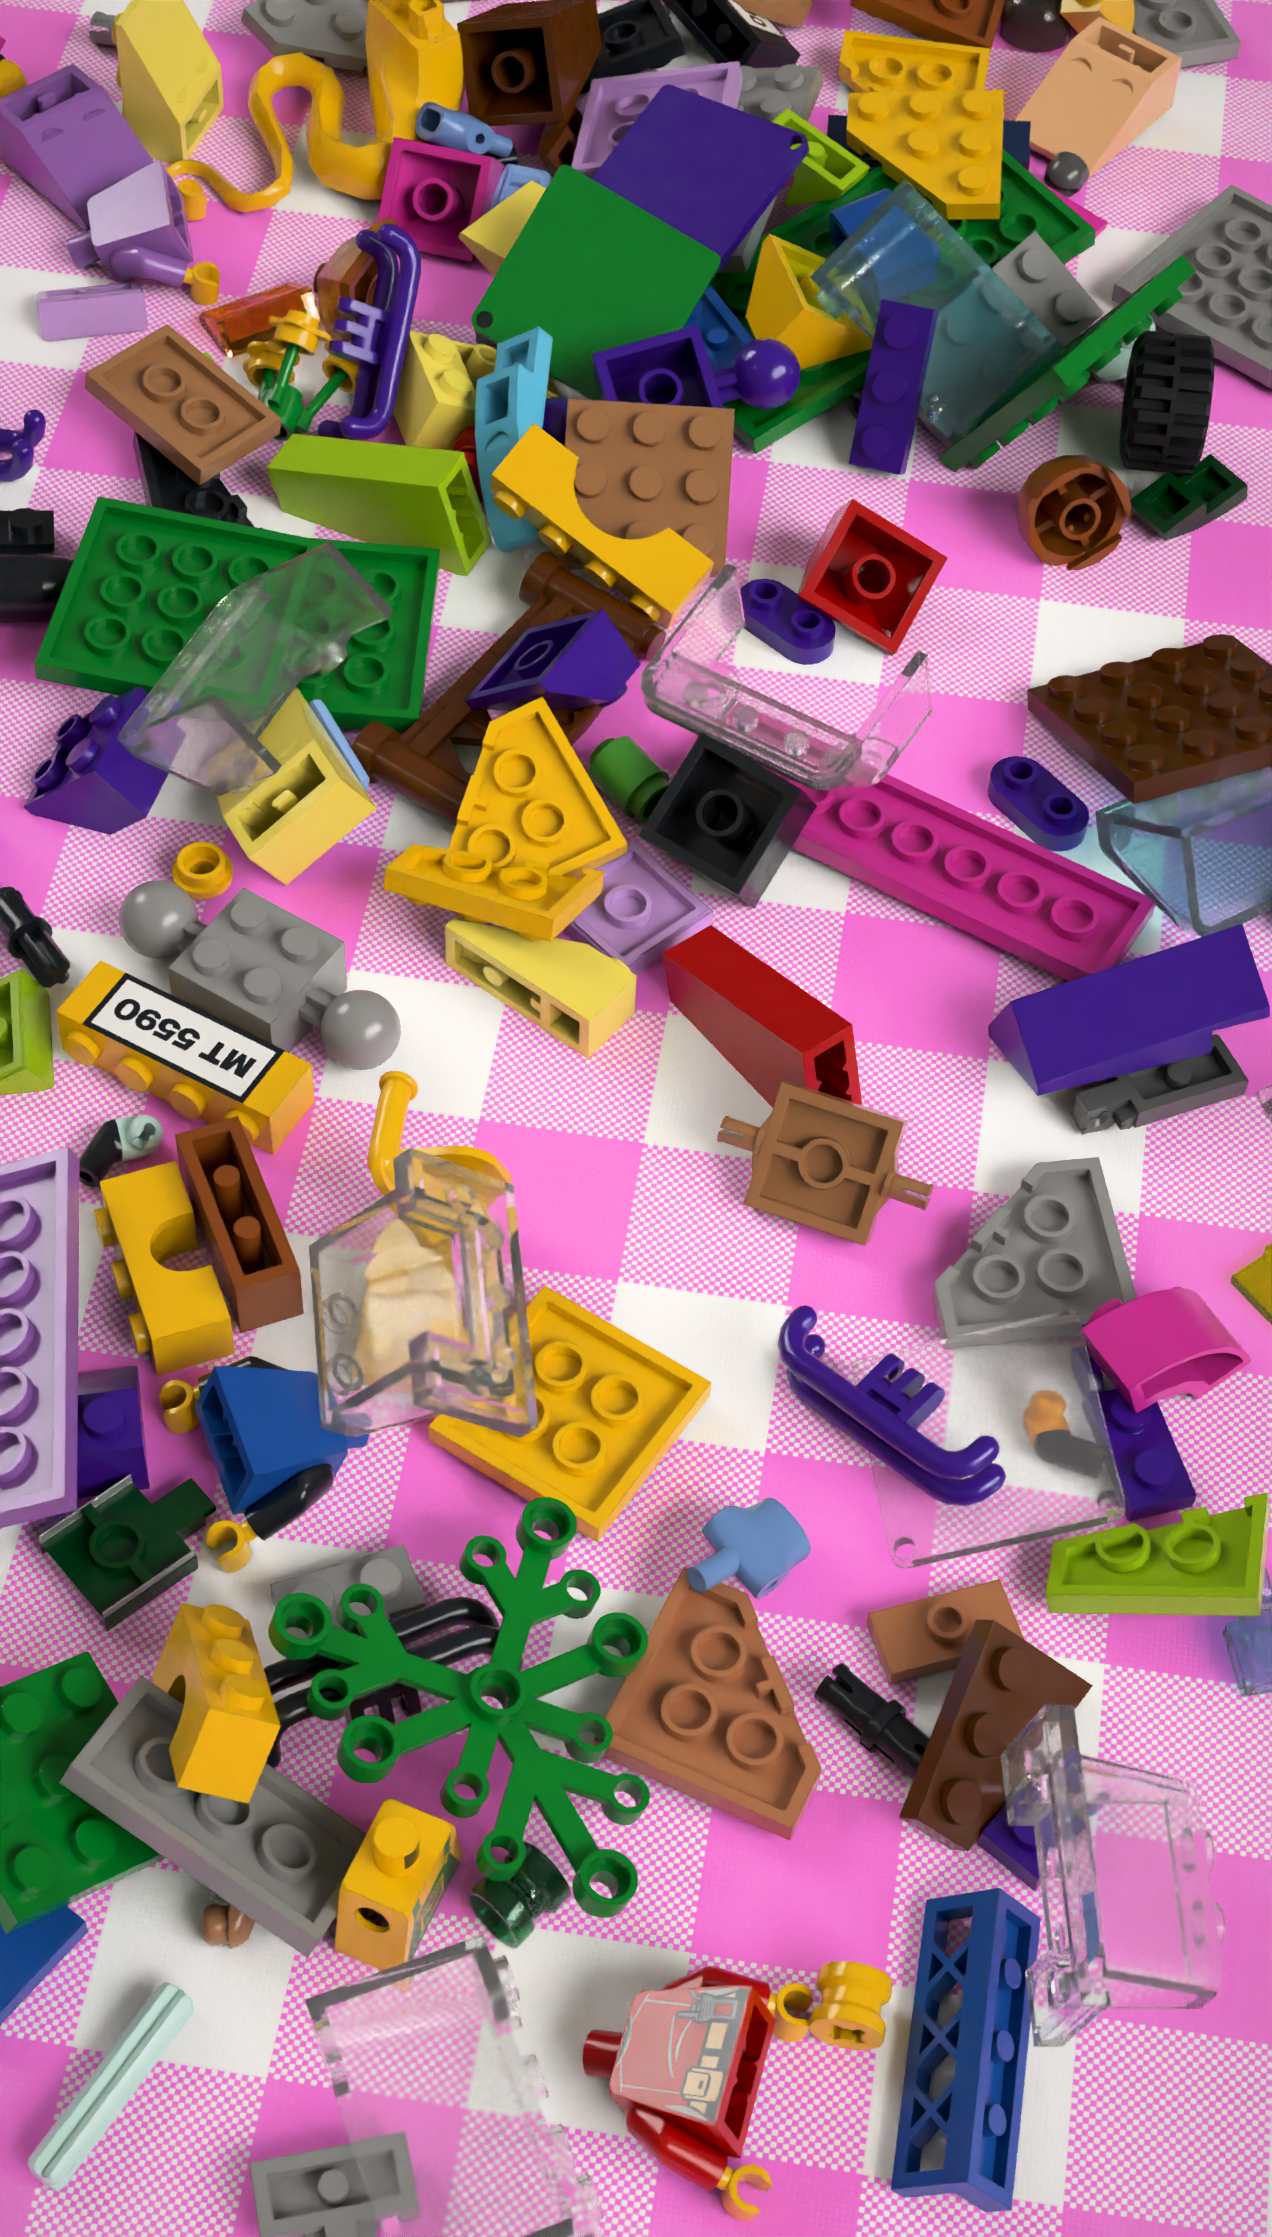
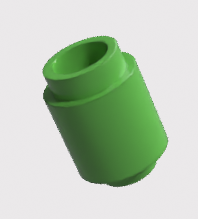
(628, 776)

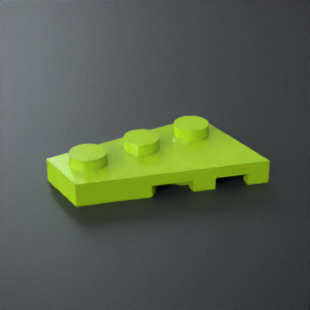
(1176, 1569)

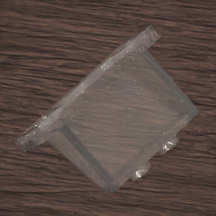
(424, 1306)
(1118, 1881)

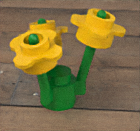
(272, 370)

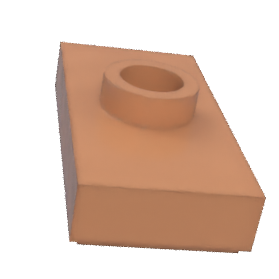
(934, 1631)

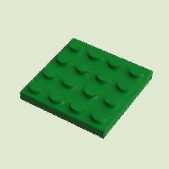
(1072, 368)
(145, 589)
(388, 661)

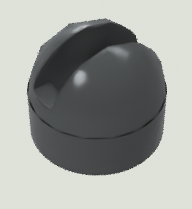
(1066, 173)

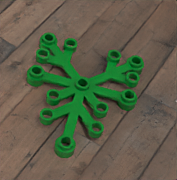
(536, 1774)

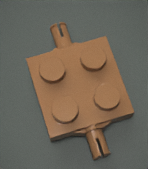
(825, 1162)

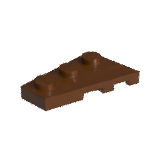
(988, 1704)

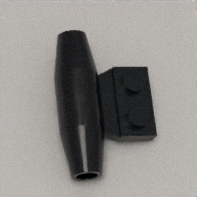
(28, 566)

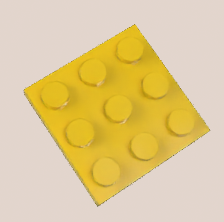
(602, 1414)

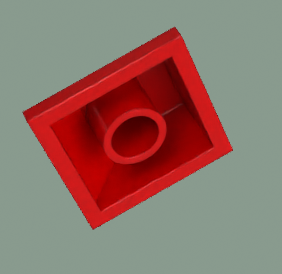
(869, 575)

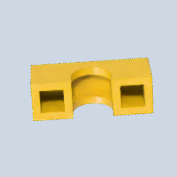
(177, 1312)
(226, 1698)

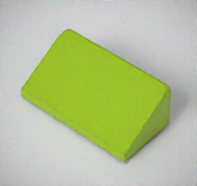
(25, 1035)

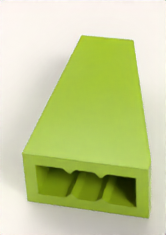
(384, 495)

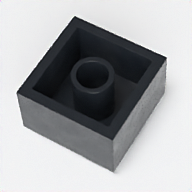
(728, 819)

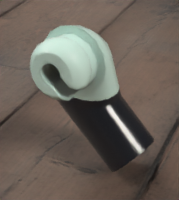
(118, 1142)

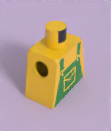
(400, 1875)

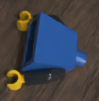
(263, 1443)

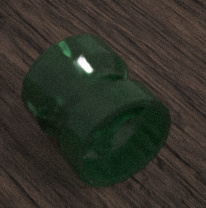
(514, 1905)

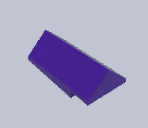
(1132, 1013)

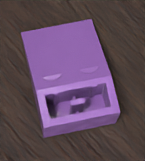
(68, 140)

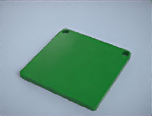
(594, 277)

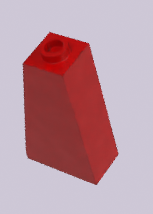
(761, 1018)

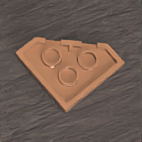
(715, 1712)

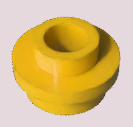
(202, 870)

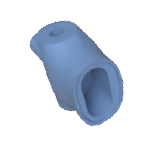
(459, 131)
(754, 1545)

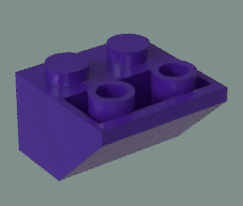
(92, 775)

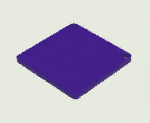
(702, 166)

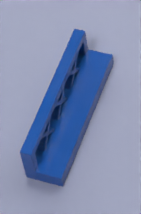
(984, 2039)

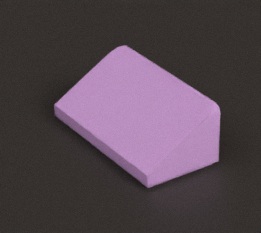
(92, 311)

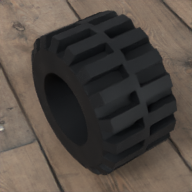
(1167, 402)

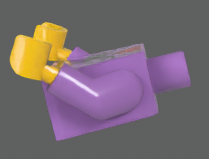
(144, 232)

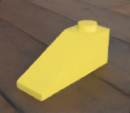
(554, 984)

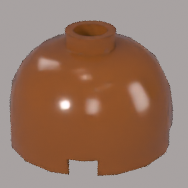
(1072, 511)

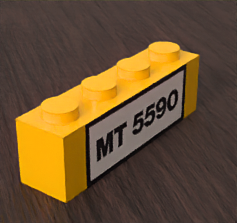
(185, 1056)

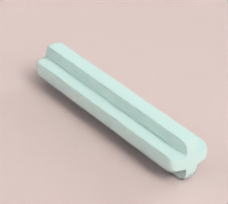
(110, 2086)

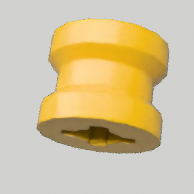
(851, 2005)

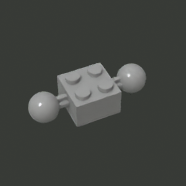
(261, 972)

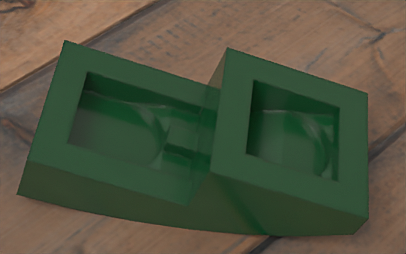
(1189, 502)

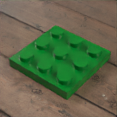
(50, 1838)

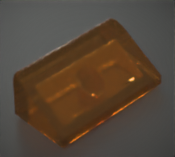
(246, 319)

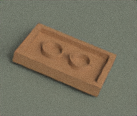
(183, 404)

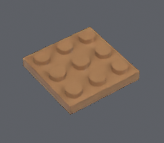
(653, 471)

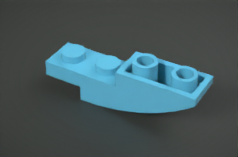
(504, 411)

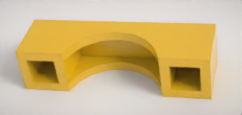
(653, 572)

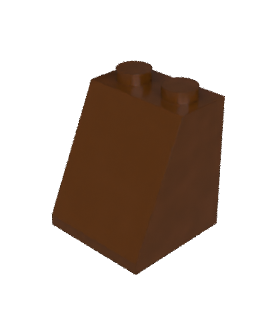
(528, 60)

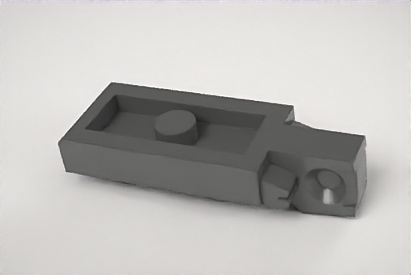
(1160, 1091)

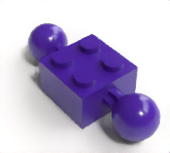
(678, 372)

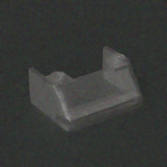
(244, 666)
(706, 696)

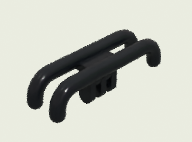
(446, 1650)

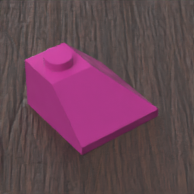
(437, 194)

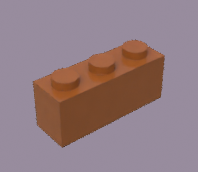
(239, 1224)

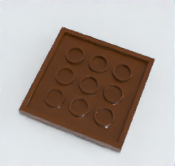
(1166, 717)

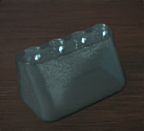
(1198, 850)

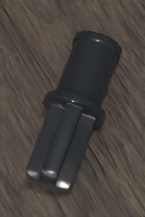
(31, 939)

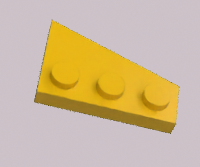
(511, 897)

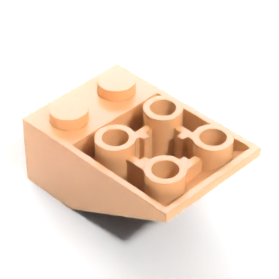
(1101, 94)

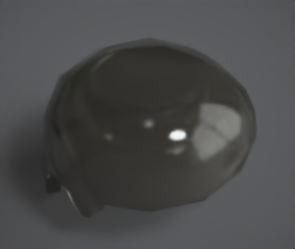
(1034, 25)

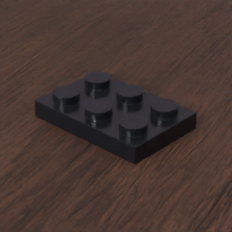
(634, 40)

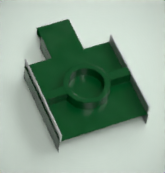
(126, 1548)

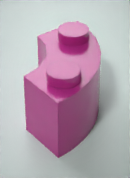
(1162, 1346)

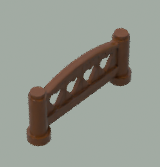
(423, 760)

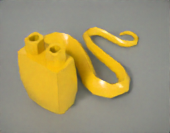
(410, 61)

